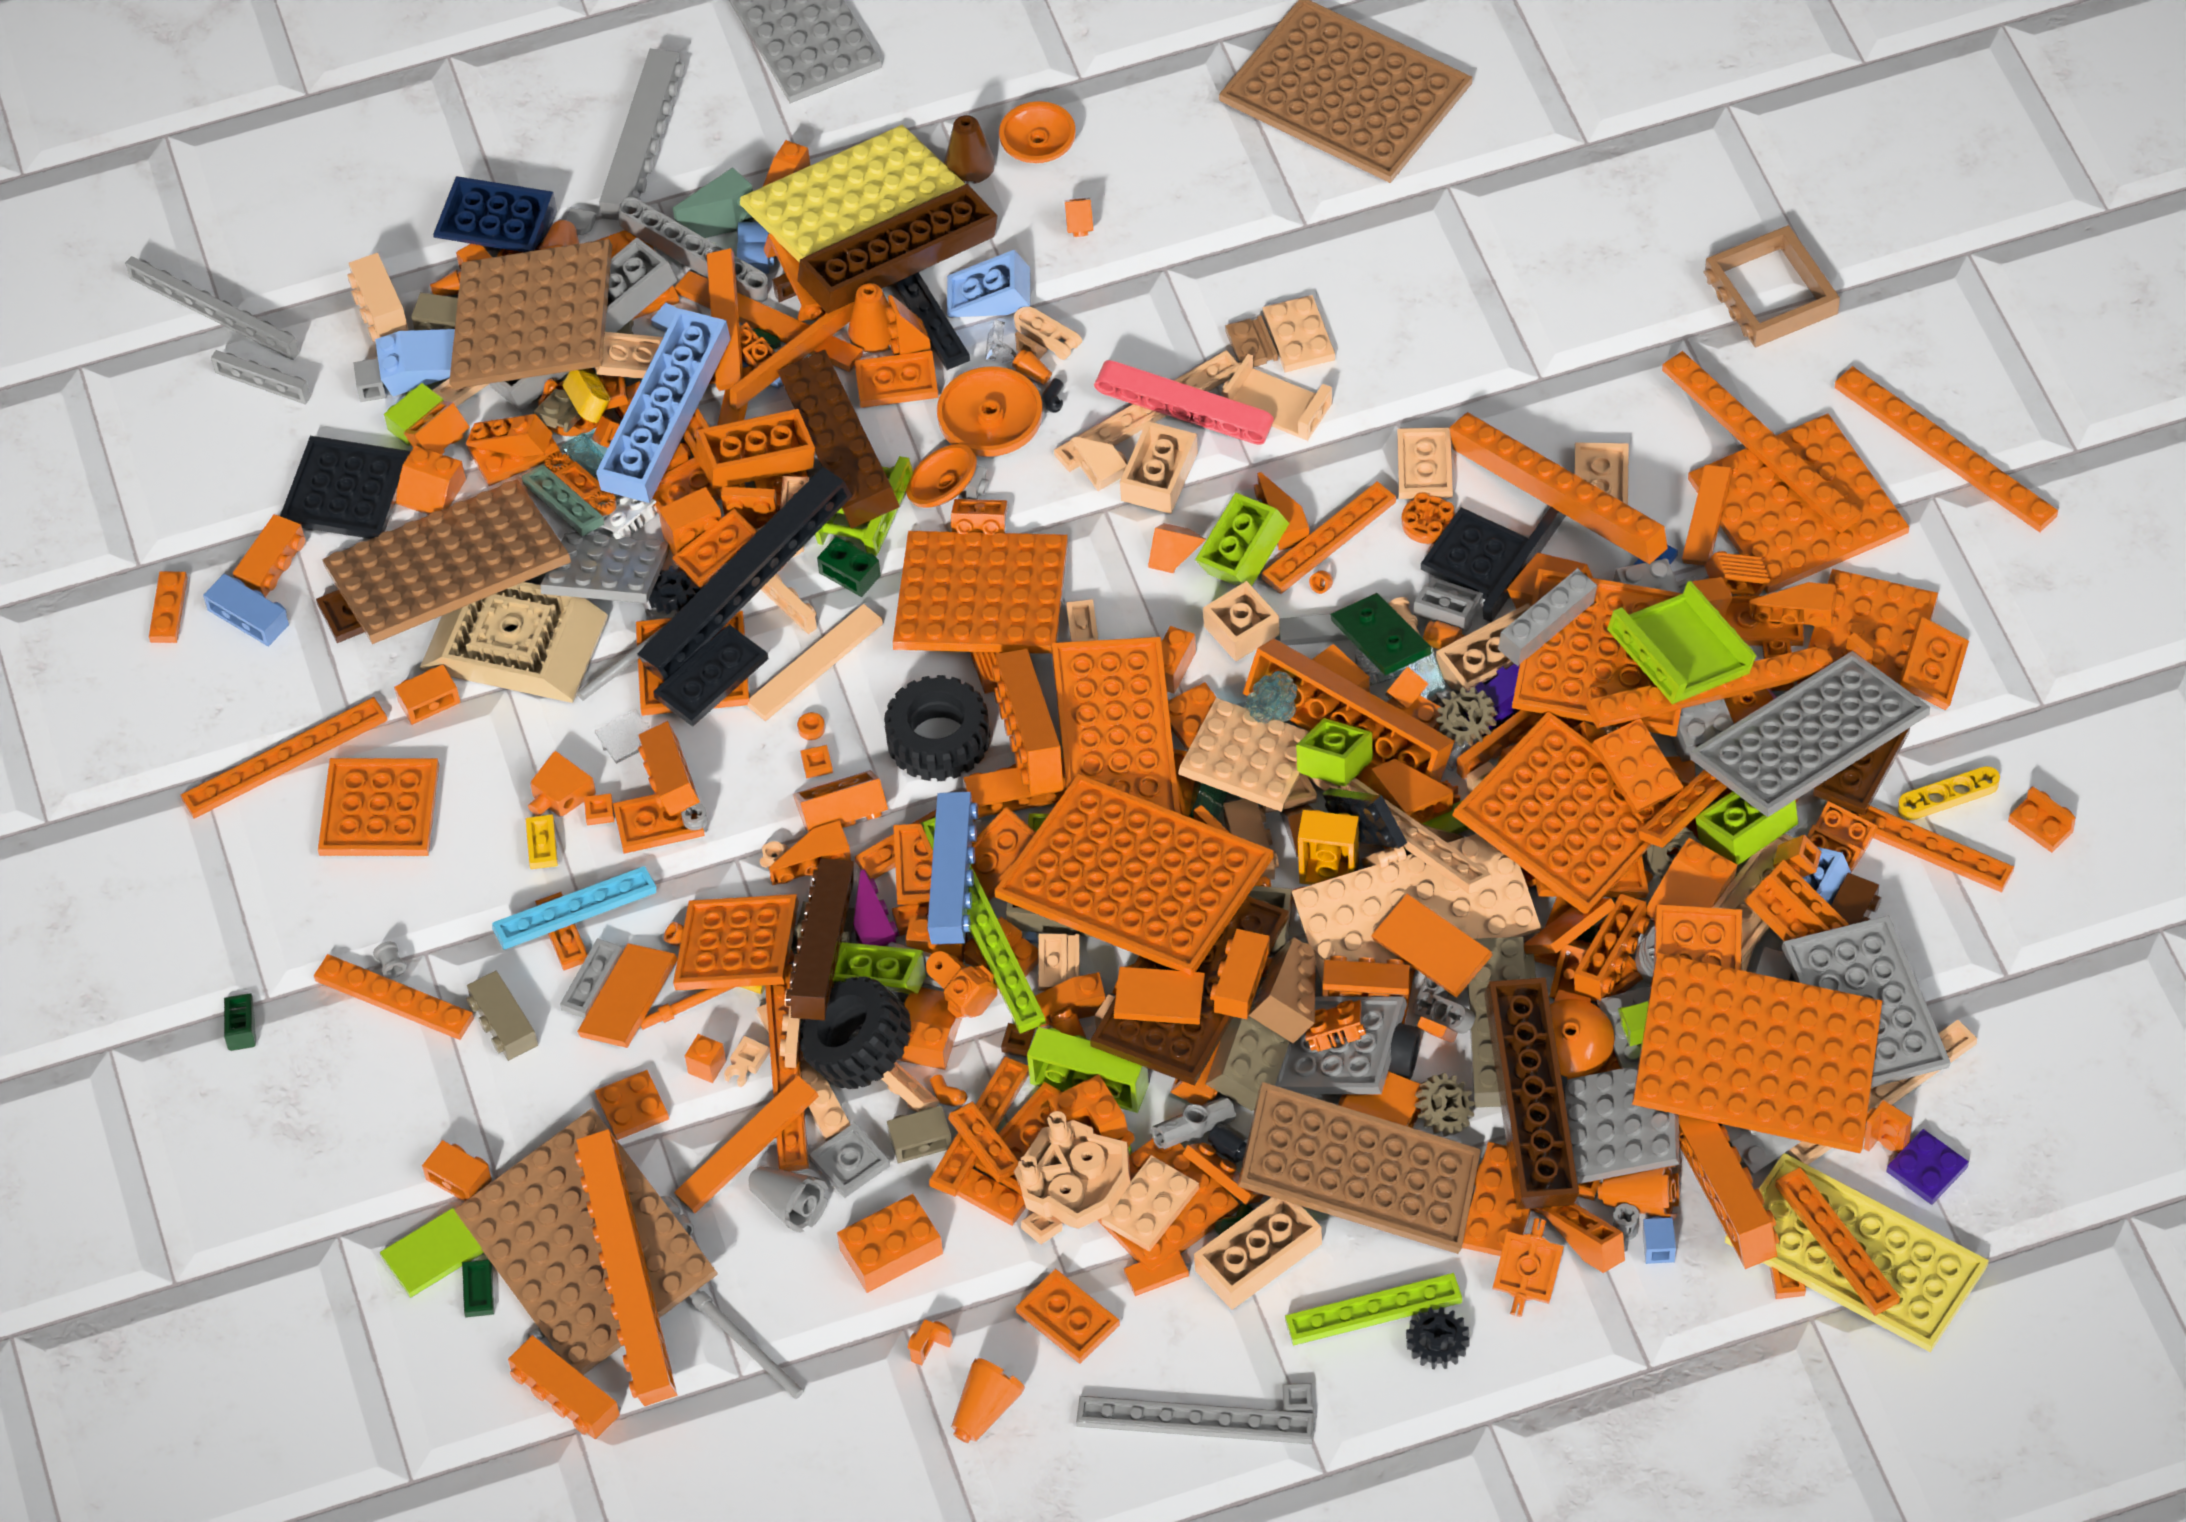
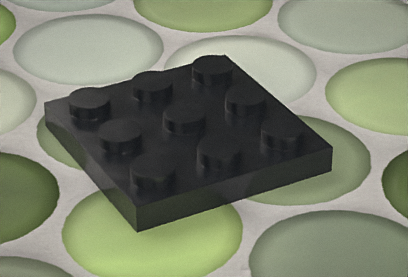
(1473, 552)

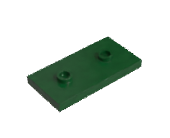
(1381, 634)

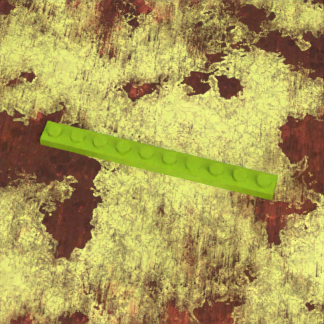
(998, 955)

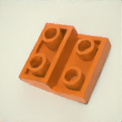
(1842, 833)

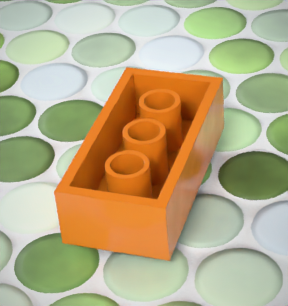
(755, 449)

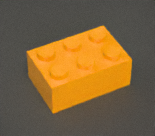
(1327, 846)

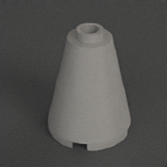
(791, 1196)

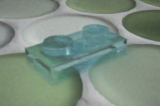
(584, 453)

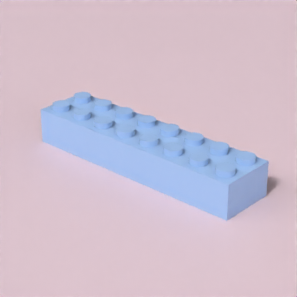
(663, 405)

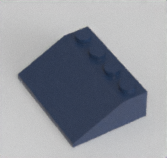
(496, 215)

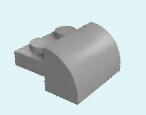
(1448, 603)

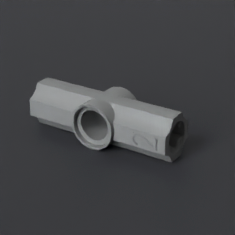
(1193, 1123)

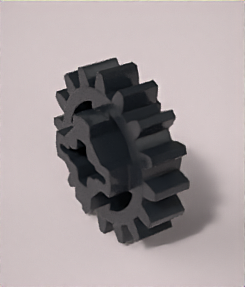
(672, 591)
(1438, 1351)

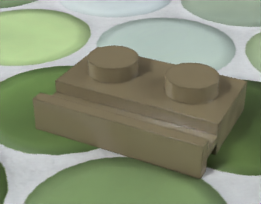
(558, 411)

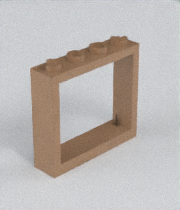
(1823, 307)

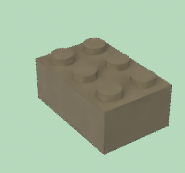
(1245, 1059)

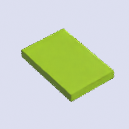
(431, 1252)

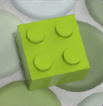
(1334, 752)

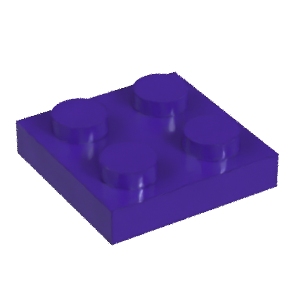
(1927, 1166)

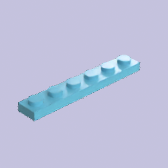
(574, 907)

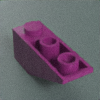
(871, 914)

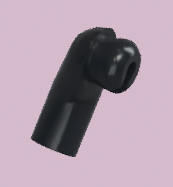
(1050, 398)

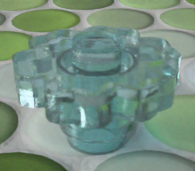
(1272, 698)

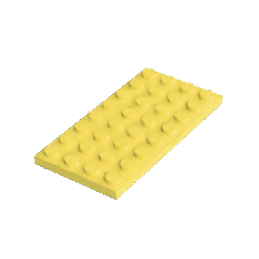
(850, 192)
(1919, 1264)

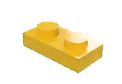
(541, 842)

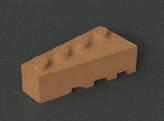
(1288, 992)

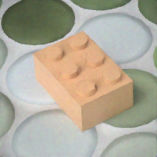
(376, 297)
(1158, 467)

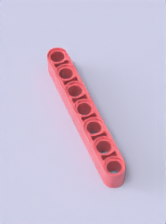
(1184, 402)

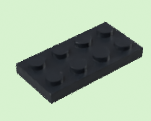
(710, 675)
(1375, 819)

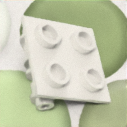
(628, 515)

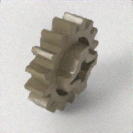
(1480, 713)
(1444, 1103)

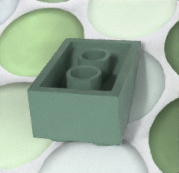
(715, 206)

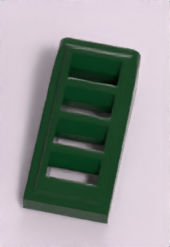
(242, 1021)

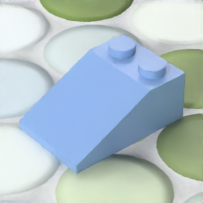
(990, 287)
(414, 358)

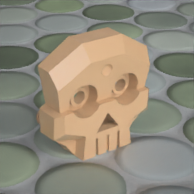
(1058, 1165)

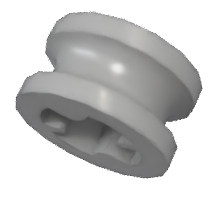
(694, 824)

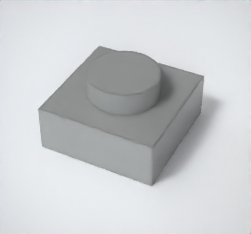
(978, 484)

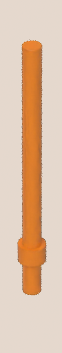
(666, 1012)

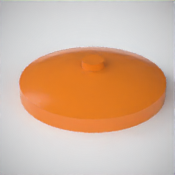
(990, 410)

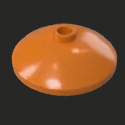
(1037, 132)
(942, 476)
(1592, 1043)

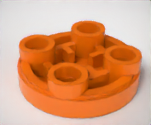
(1426, 518)

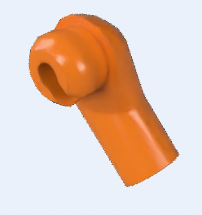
(945, 1094)

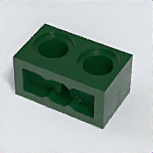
(849, 566)

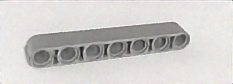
(685, 245)

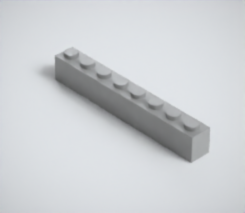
(642, 130)

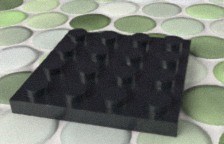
(345, 487)

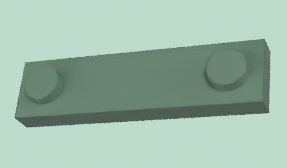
(563, 500)

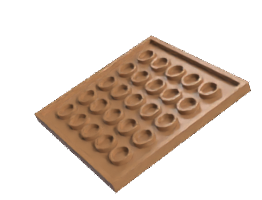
(531, 314)

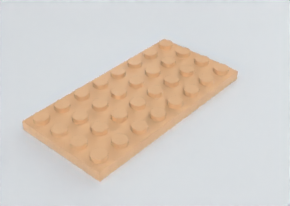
(1349, 908)

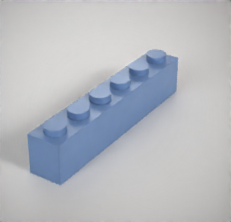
(951, 868)

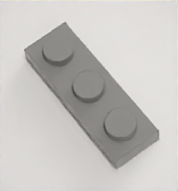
(591, 978)

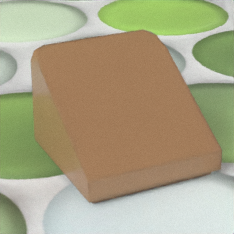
(1028, 344)

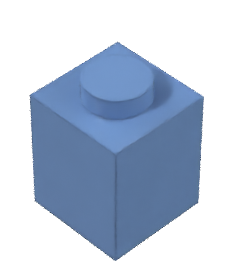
(1659, 1240)

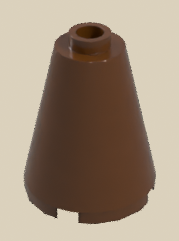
(969, 151)

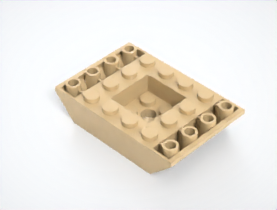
(538, 658)

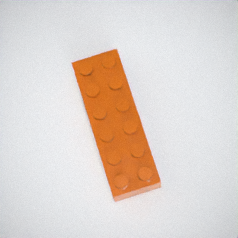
(1027, 722)
(1729, 1190)

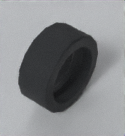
(1404, 1050)

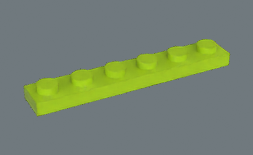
(1373, 1309)

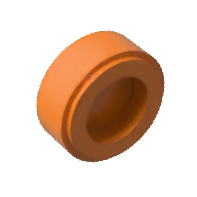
(811, 726)

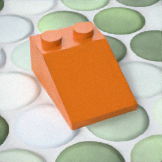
(1693, 879)
(931, 1029)

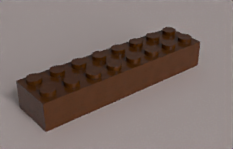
(897, 247)
(839, 436)
(1531, 1093)

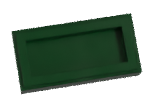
(478, 1288)

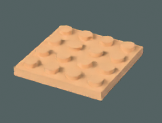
(1245, 755)

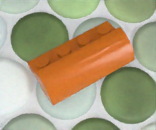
(1791, 905)

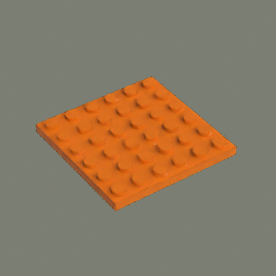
(1775, 523)
(980, 592)
(1586, 659)
(1559, 814)

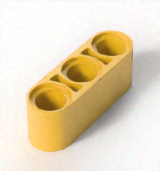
(586, 393)

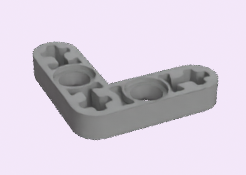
(1435, 995)

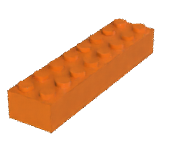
(1332, 697)

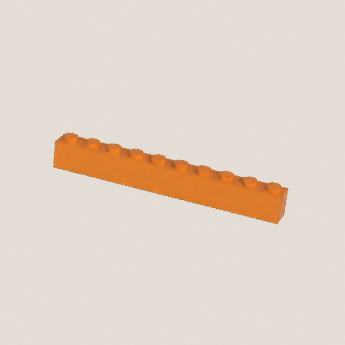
(1558, 488)
(626, 1268)

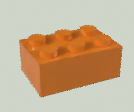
(889, 1243)

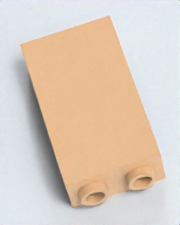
(1291, 406)

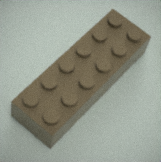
(1505, 964)

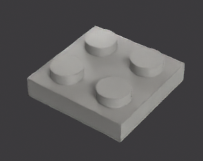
(849, 1160)

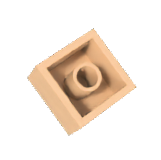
(1241, 621)

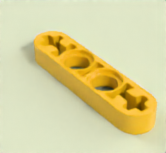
(1950, 796)

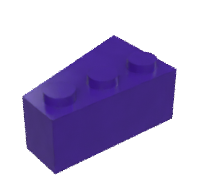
(1501, 692)

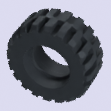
(930, 700)
(872, 1049)

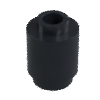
(1228, 1142)

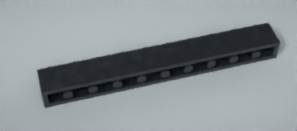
(745, 574)

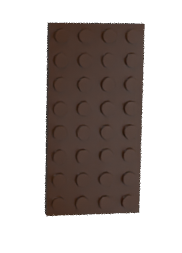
(1186, 1048)

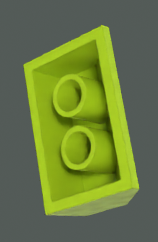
(892, 966)

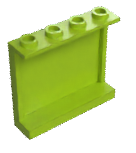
(1683, 644)

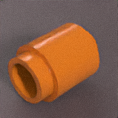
(1441, 634)
(1067, 1022)

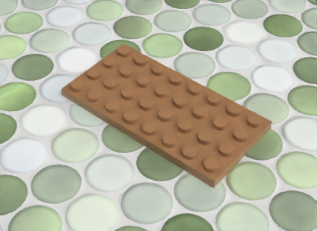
(1359, 1168)

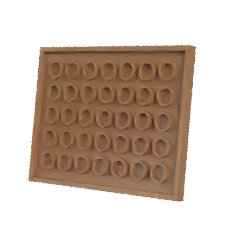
(1346, 89)
(445, 561)
(544, 1246)

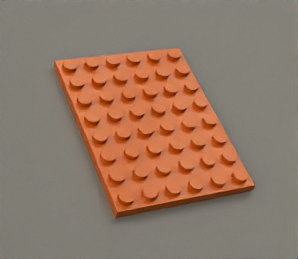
(1134, 874)
(1758, 1053)

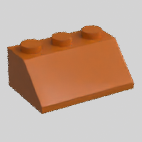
(842, 800)
(1365, 978)

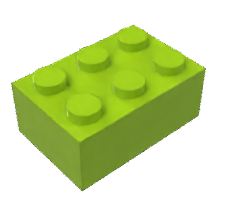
(1242, 540)
(1739, 829)

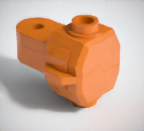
(965, 988)

